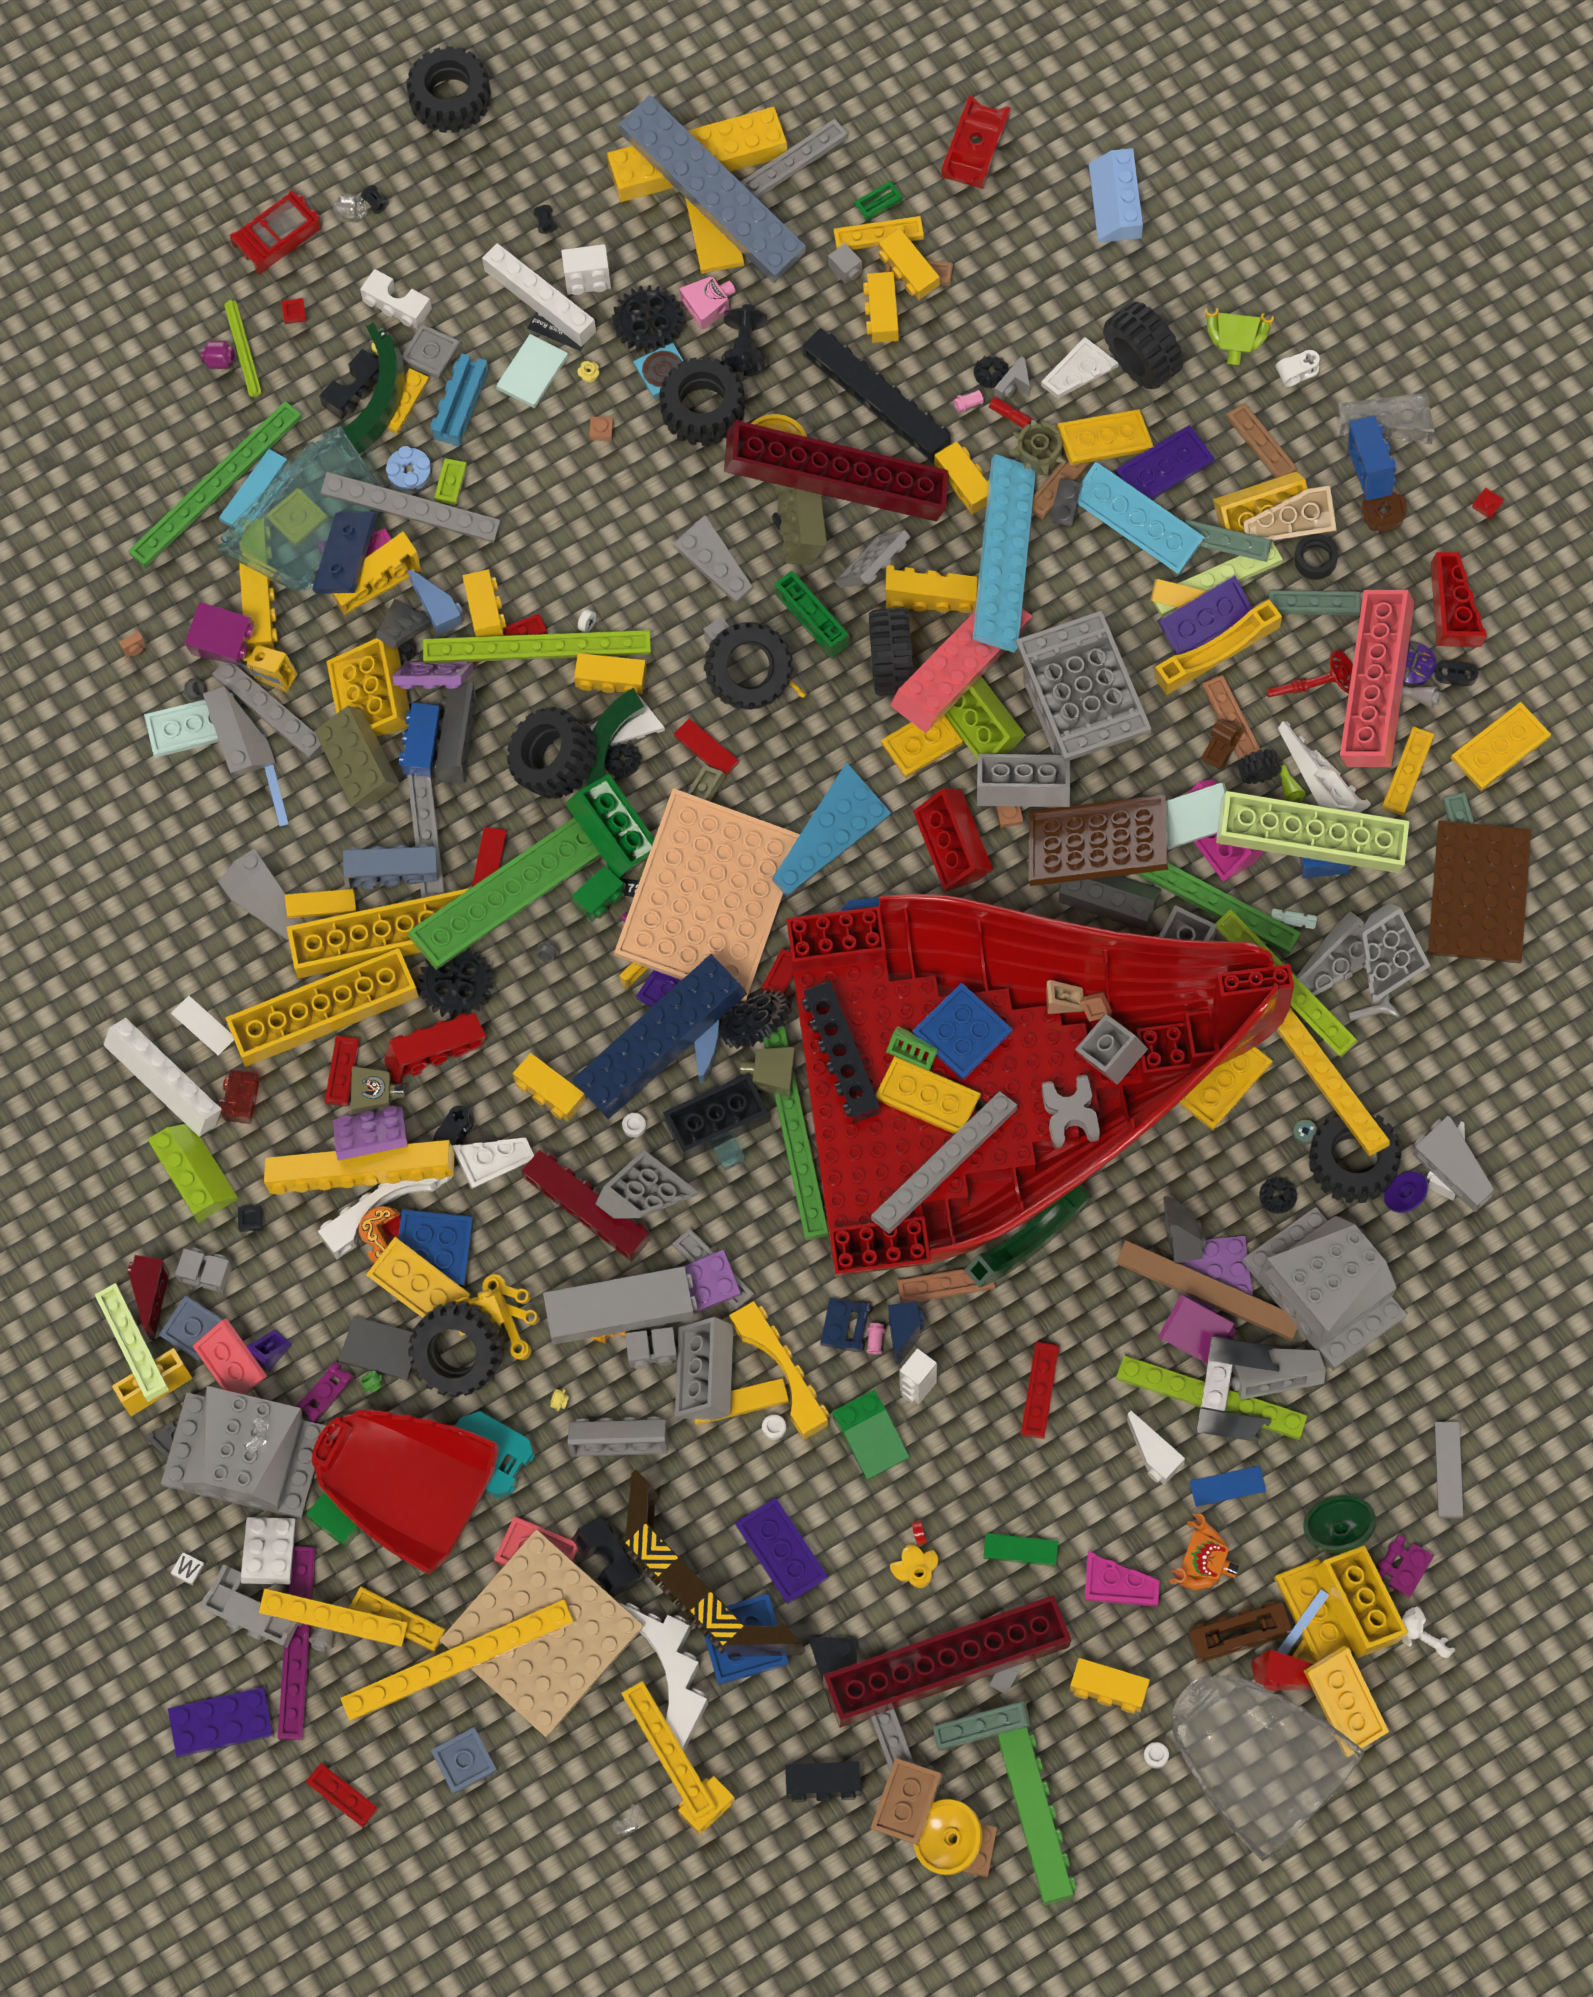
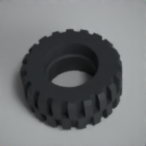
(442, 66)
(1143, 345)
(696, 376)
(890, 649)
(779, 665)
(571, 763)
(1345, 1183)
(438, 1372)

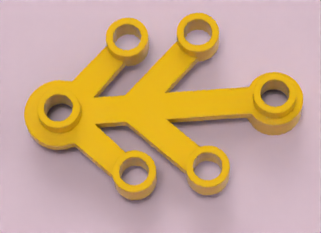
(513, 1311)

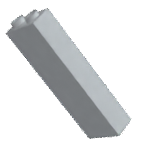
(619, 1305)

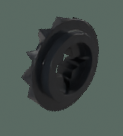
(982, 375)
(631, 764)
(1276, 1204)

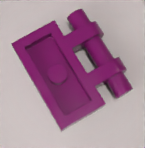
(1410, 1570)

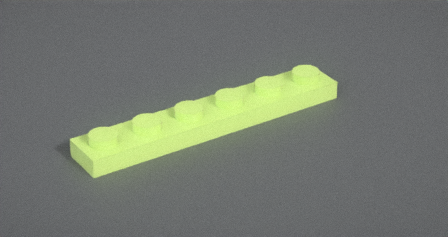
(1240, 566)
(131, 1342)

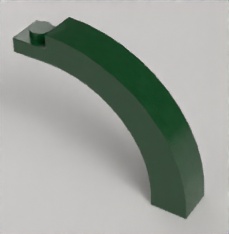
(387, 395)
(610, 723)
(1031, 1239)

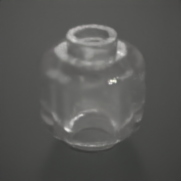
(350, 208)

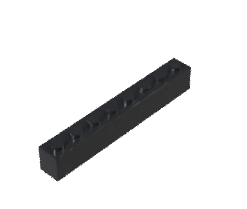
(876, 394)

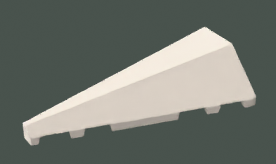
(1321, 776)

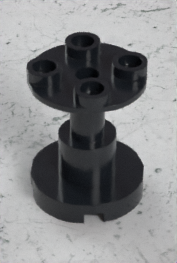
(743, 355)

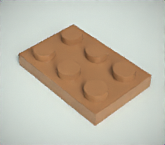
(906, 1801)

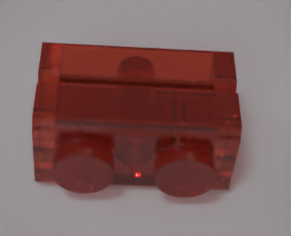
(239, 1097)

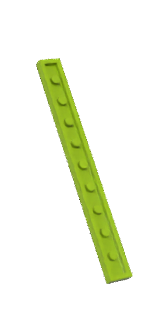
(536, 646)

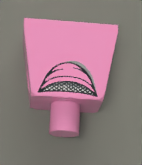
(706, 300)

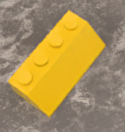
(1251, 501)

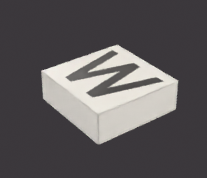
(187, 1569)

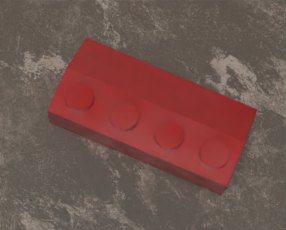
(952, 839)

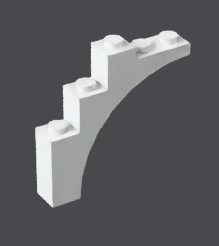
(667, 1640)

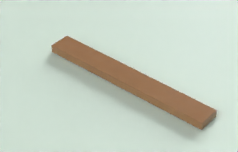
(1206, 1290)

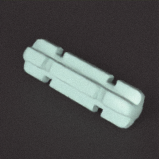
(1294, 918)

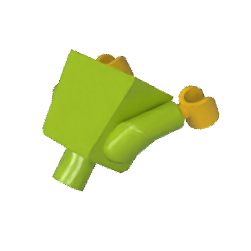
(1237, 333)

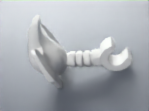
(1414, 1626)

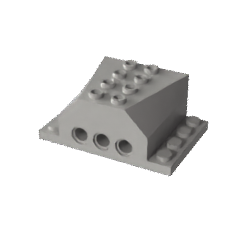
(1081, 687)
(1328, 1284)
(213, 1462)

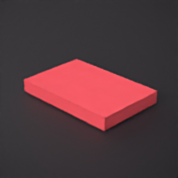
(229, 1359)
(520, 1531)

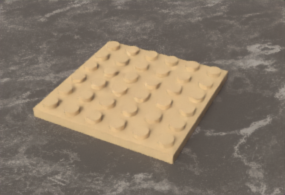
(557, 1670)

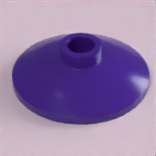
(1406, 1192)

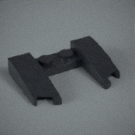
(1213, 1413)

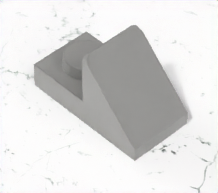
(1015, 378)

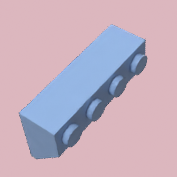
(1116, 196)

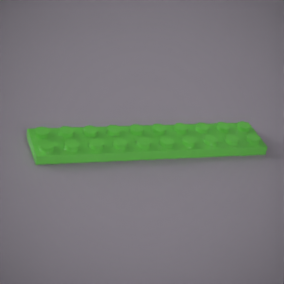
(503, 894)

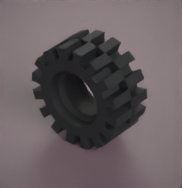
(1259, 766)

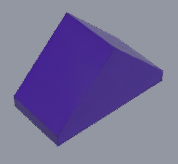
(269, 1349)

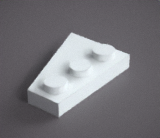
(1078, 368)
(490, 1160)

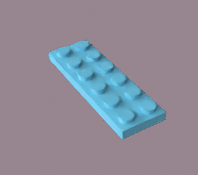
(1139, 518)

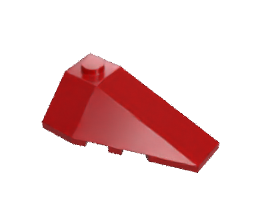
(1280, 1672)

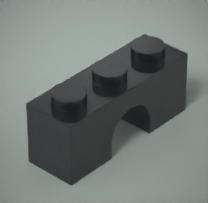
(343, 398)
(598, 1539)

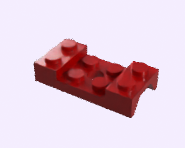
(971, 161)

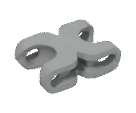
(1070, 1111)

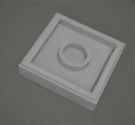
(430, 351)

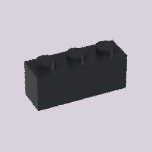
(823, 1781)

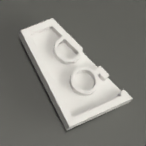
(638, 727)

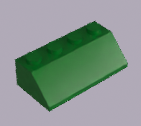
(611, 825)

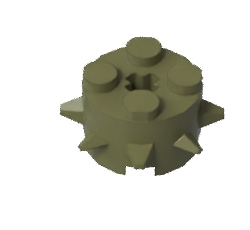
(1039, 447)

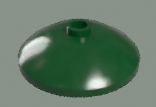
(1339, 1524)

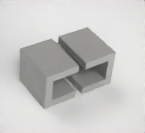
(198, 1268)
(663, 1345)

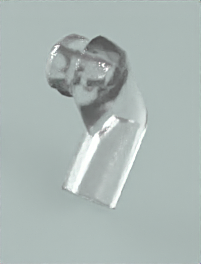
(628, 1824)

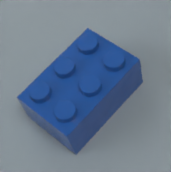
(1371, 457)

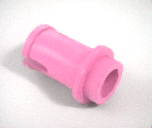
(964, 402)
(875, 1338)

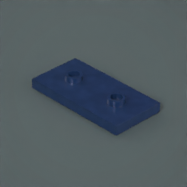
(344, 552)

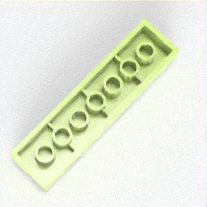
(1312, 832)

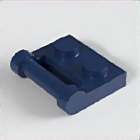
(838, 1321)

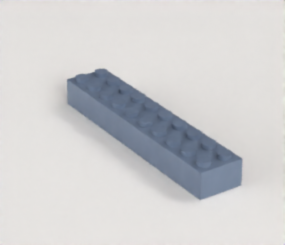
(711, 188)

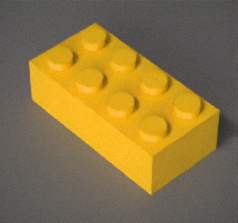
(1361, 1601)

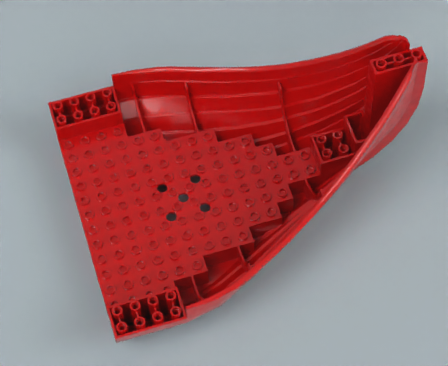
(900, 960)

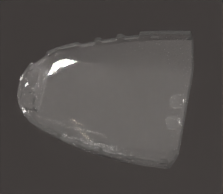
(1259, 1758)

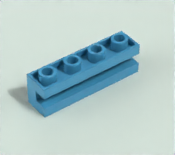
(459, 400)

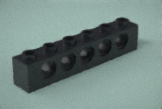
(824, 996)

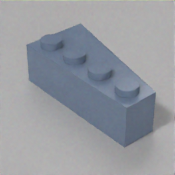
(389, 866)

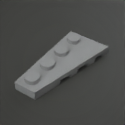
(711, 557)

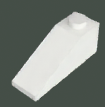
(1158, 1456)

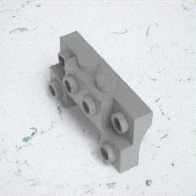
(241, 1611)

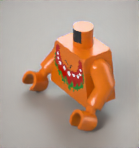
(1204, 1558)

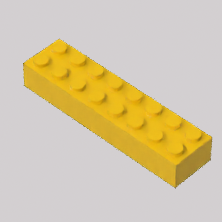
(733, 142)
(360, 935)
(322, 1007)

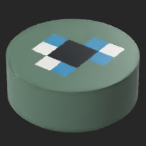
(1304, 1131)

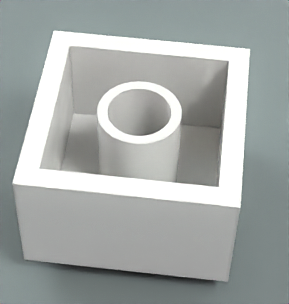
(586, 269)

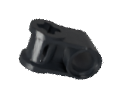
(455, 1128)

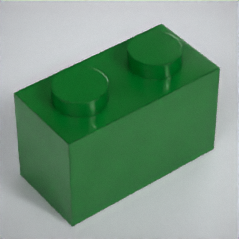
(598, 894)
(332, 1521)

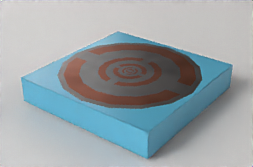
(656, 366)

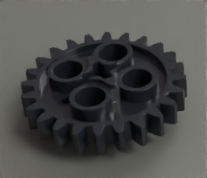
(627, 323)
(452, 1001)
(755, 1019)

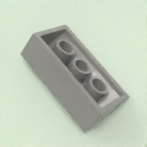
(704, 1370)
(617, 1437)

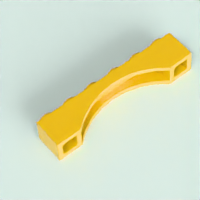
(1190, 665)
(754, 1330)

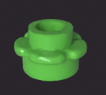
(371, 1382)

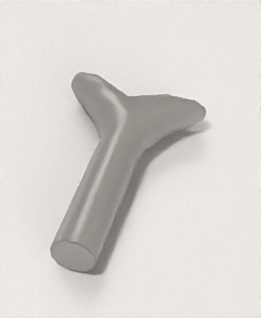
(1383, 1007)

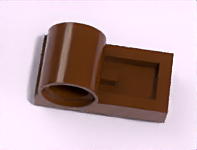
(1223, 741)

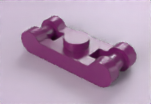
(325, 1392)

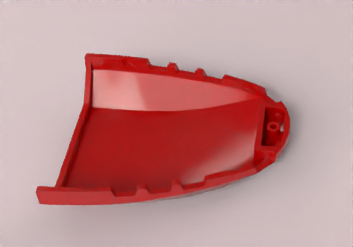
(404, 1480)

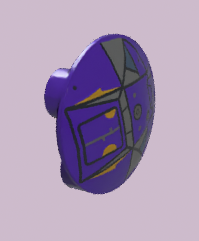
(1419, 664)

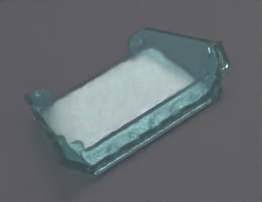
(291, 520)

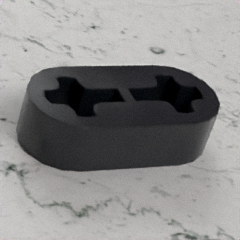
(1456, 673)

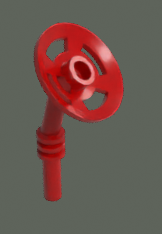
(1336, 675)

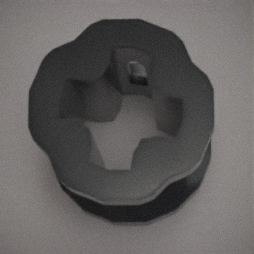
(374, 199)
(545, 219)

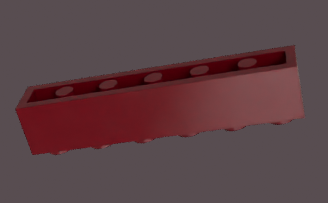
(580, 1202)

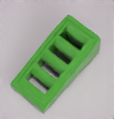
(909, 1038)

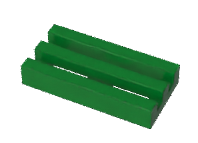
(871, 210)

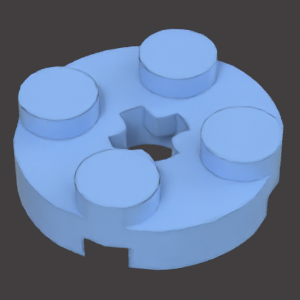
(408, 457)

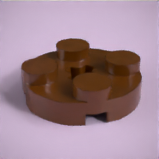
(1384, 522)

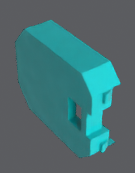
(509, 1444)

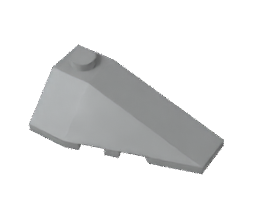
(239, 737)
(257, 891)
(1336, 957)

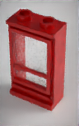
(276, 231)

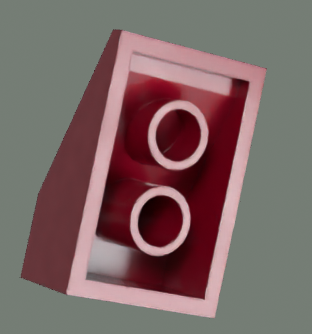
(149, 1284)

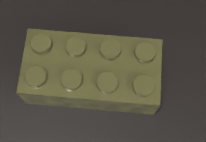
(801, 525)
(357, 757)

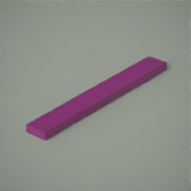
(297, 1653)

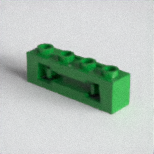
(811, 614)

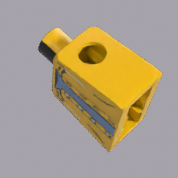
(271, 667)

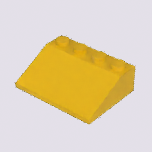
(365, 681)

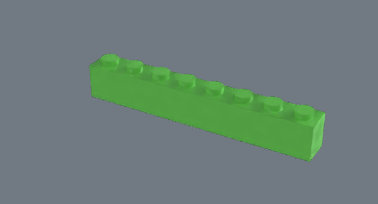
(1036, 1816)

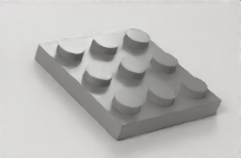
(874, 557)

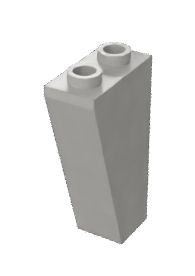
(1453, 1163)
(1296, 1371)

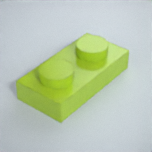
(450, 482)

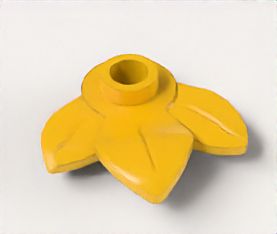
(913, 1563)

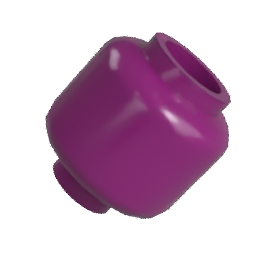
(218, 354)

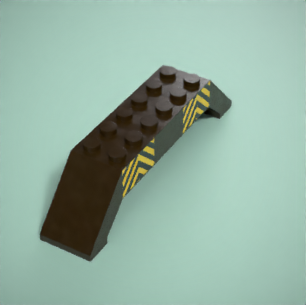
(689, 1591)

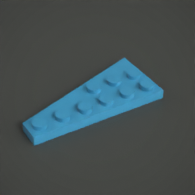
(837, 824)

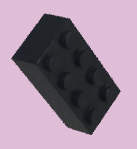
(716, 1117)

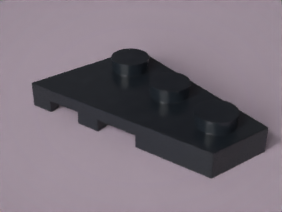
(833, 1654)

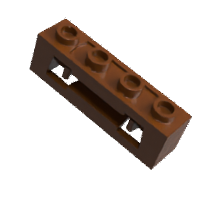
(1246, 1618)

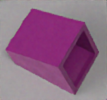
(219, 634)
(1192, 1328)

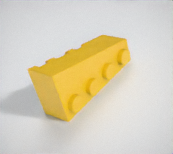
(381, 572)
(930, 591)

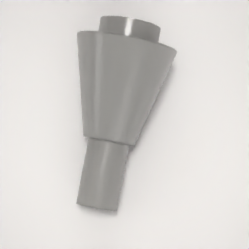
(1426, 695)
(321, 1639)

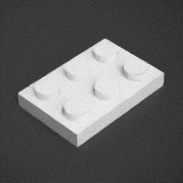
(268, 1550)

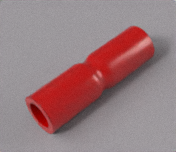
(1009, 412)

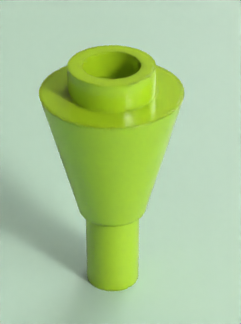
(1291, 789)

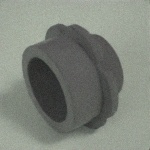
(194, 689)
(547, 951)

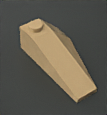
(1296, 517)

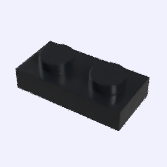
(1066, 502)

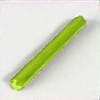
(242, 348)

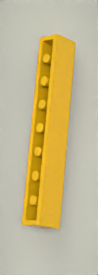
(324, 1171)

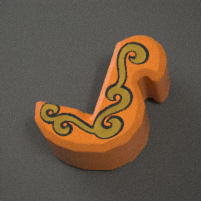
(372, 1232)

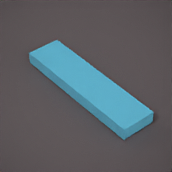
(260, 478)

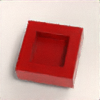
(293, 311)
(1488, 503)

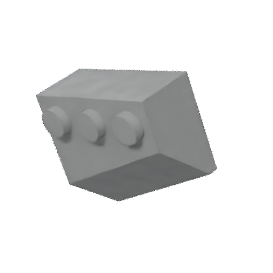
(1390, 951)
(643, 1189)

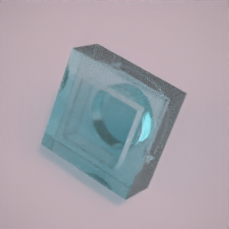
(729, 1154)

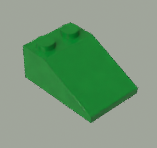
(870, 1434)

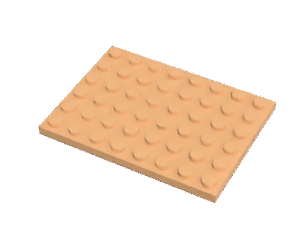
(706, 891)

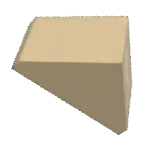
(1063, 997)

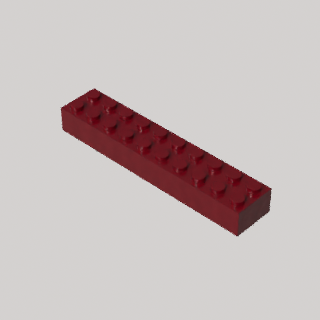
(835, 470)
(947, 1661)

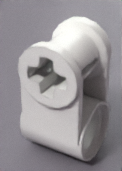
(1298, 368)

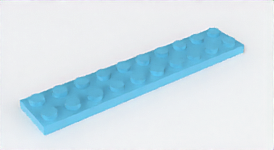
(1004, 554)

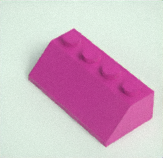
(1223, 858)

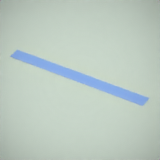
(276, 795)
(1303, 1622)

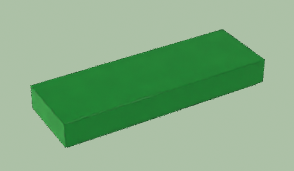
(1020, 1549)

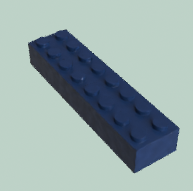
(659, 1036)

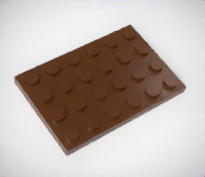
(1098, 840)
(1479, 892)

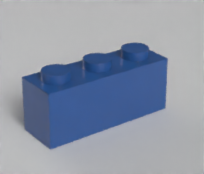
(420, 739)

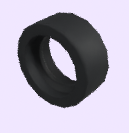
(1316, 572)

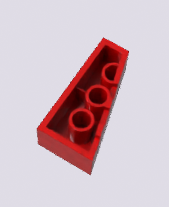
(1454, 609)
(433, 1045)

